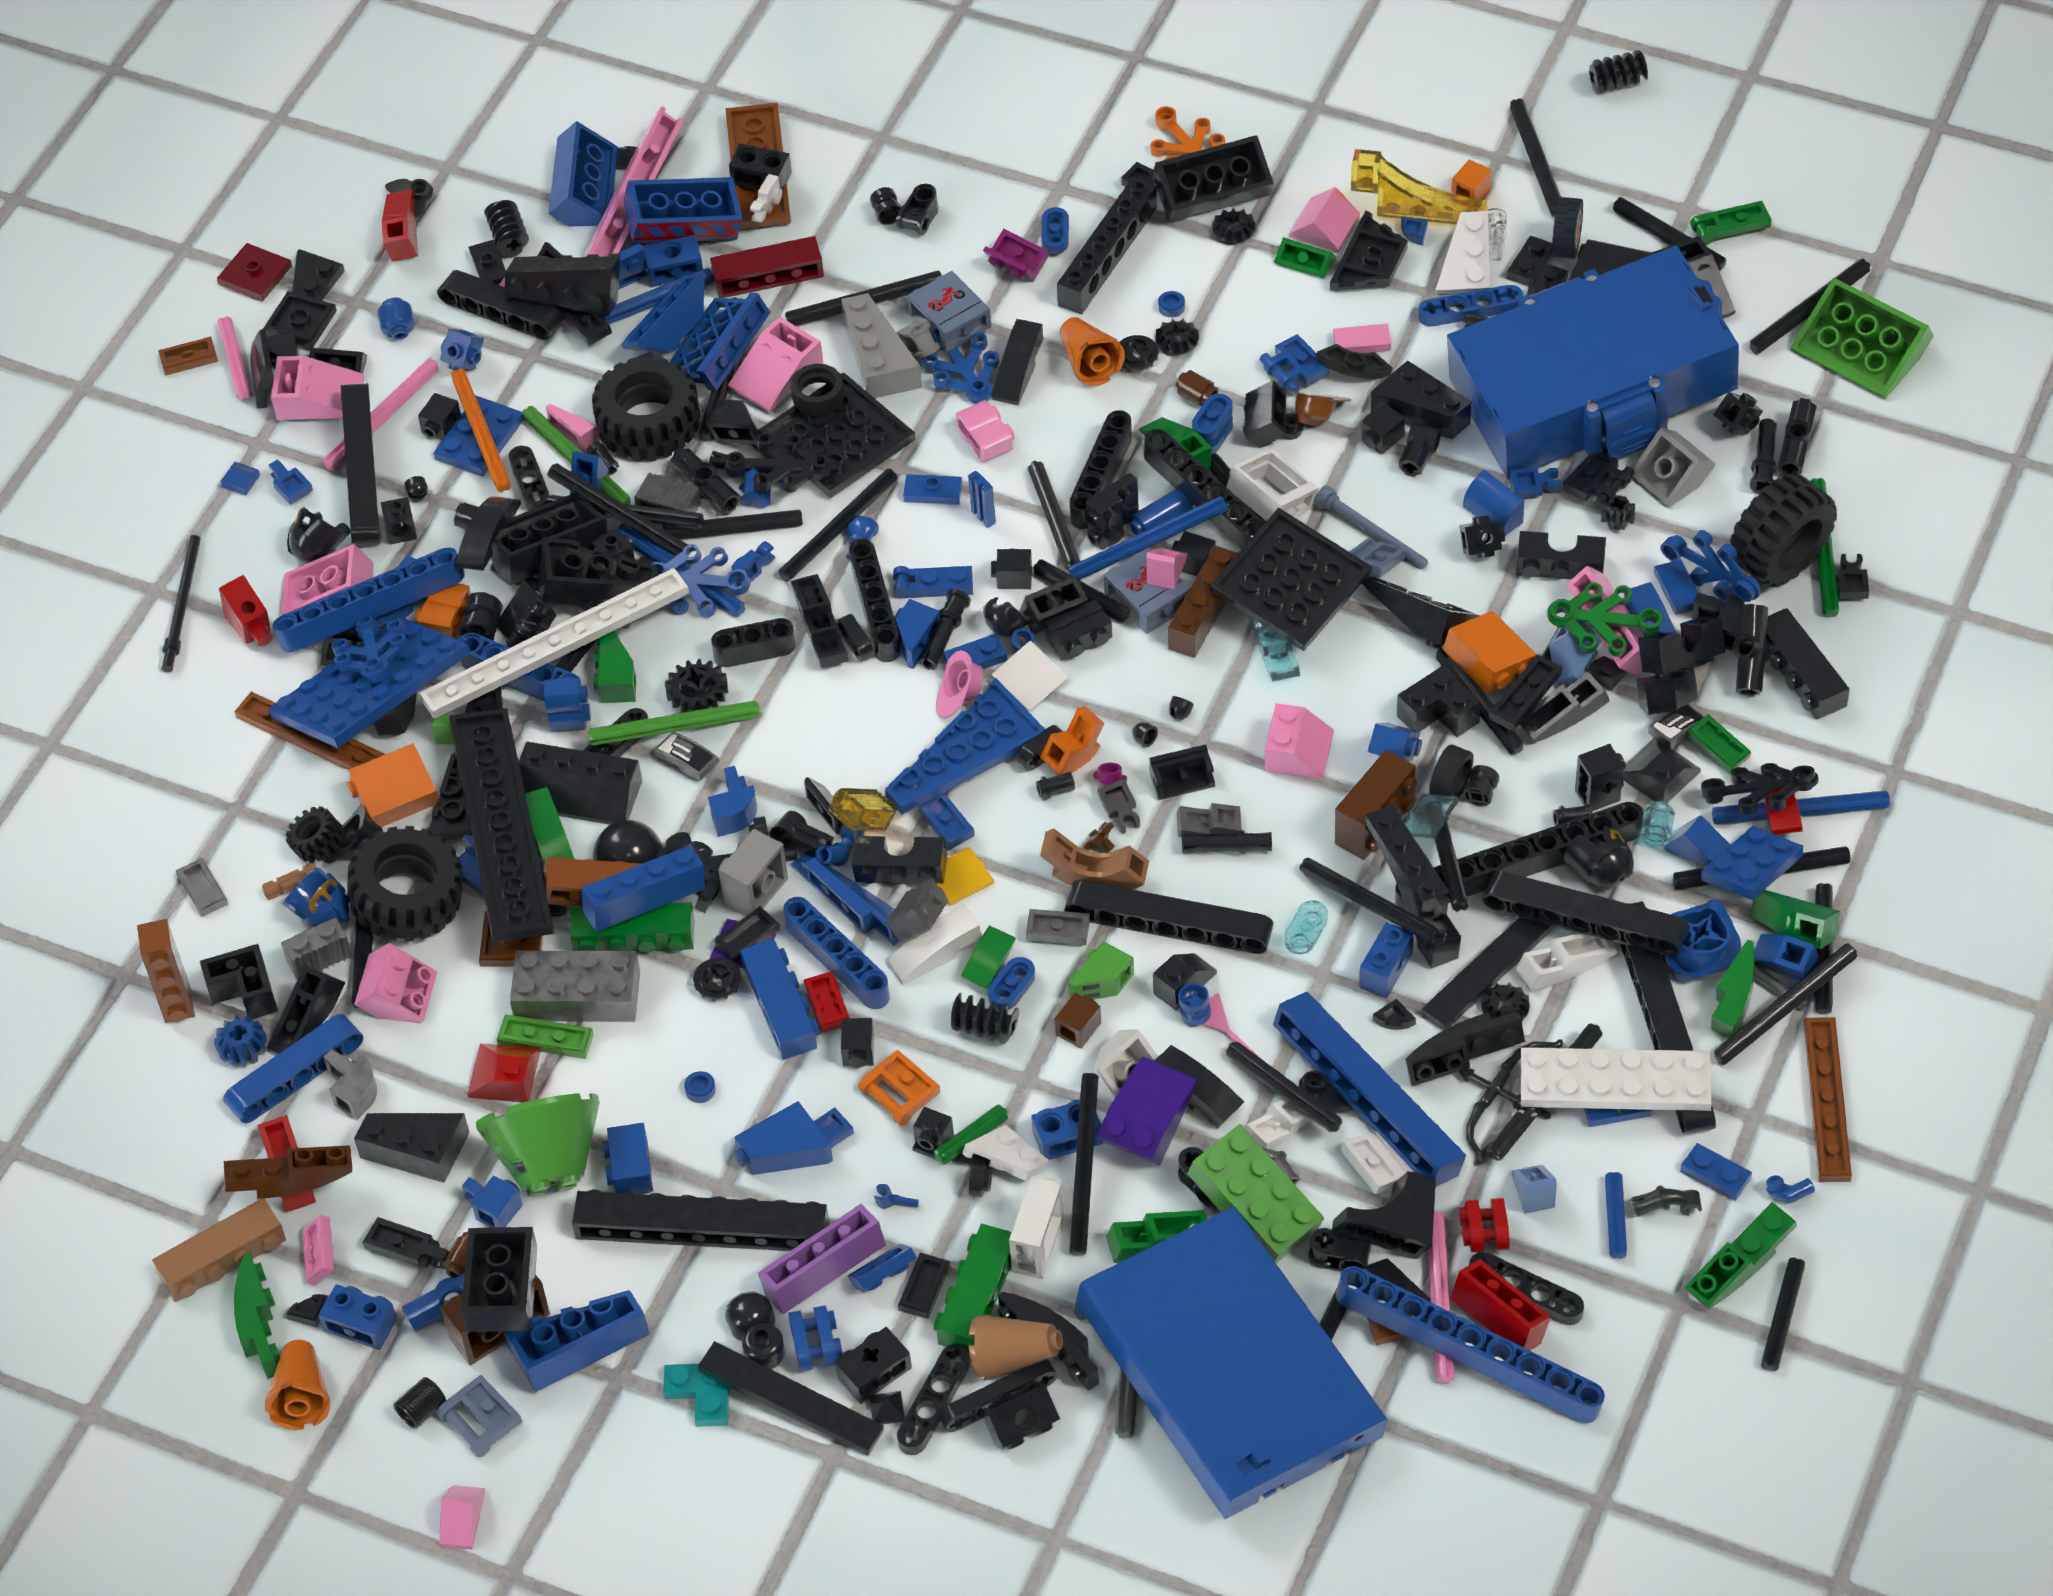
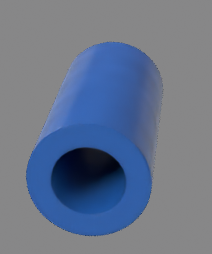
(1160, 511)

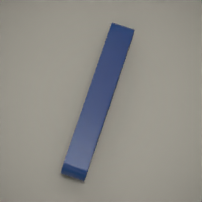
(370, 597)

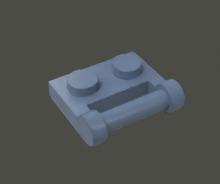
(487, 1408)

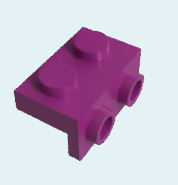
(1017, 254)

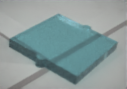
(1430, 815)

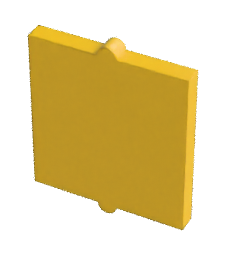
(964, 876)

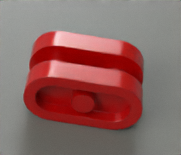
(1475, 1235)

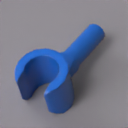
(889, 1199)

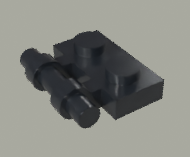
(1592, 473)

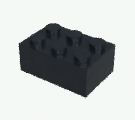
(499, 1279)

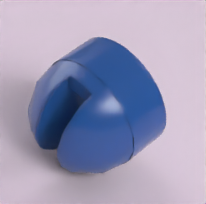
(1022, 632)

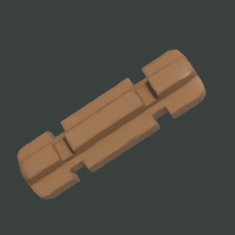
(285, 882)

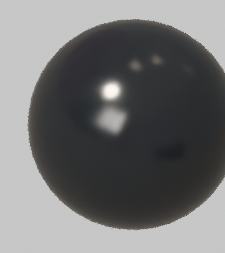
(627, 842)

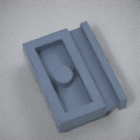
(1380, 556)

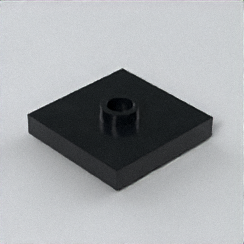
(301, 315)

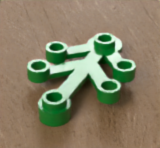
(1600, 616)

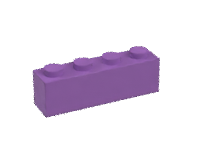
(821, 1259)

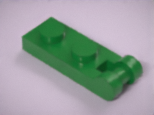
(1731, 221)

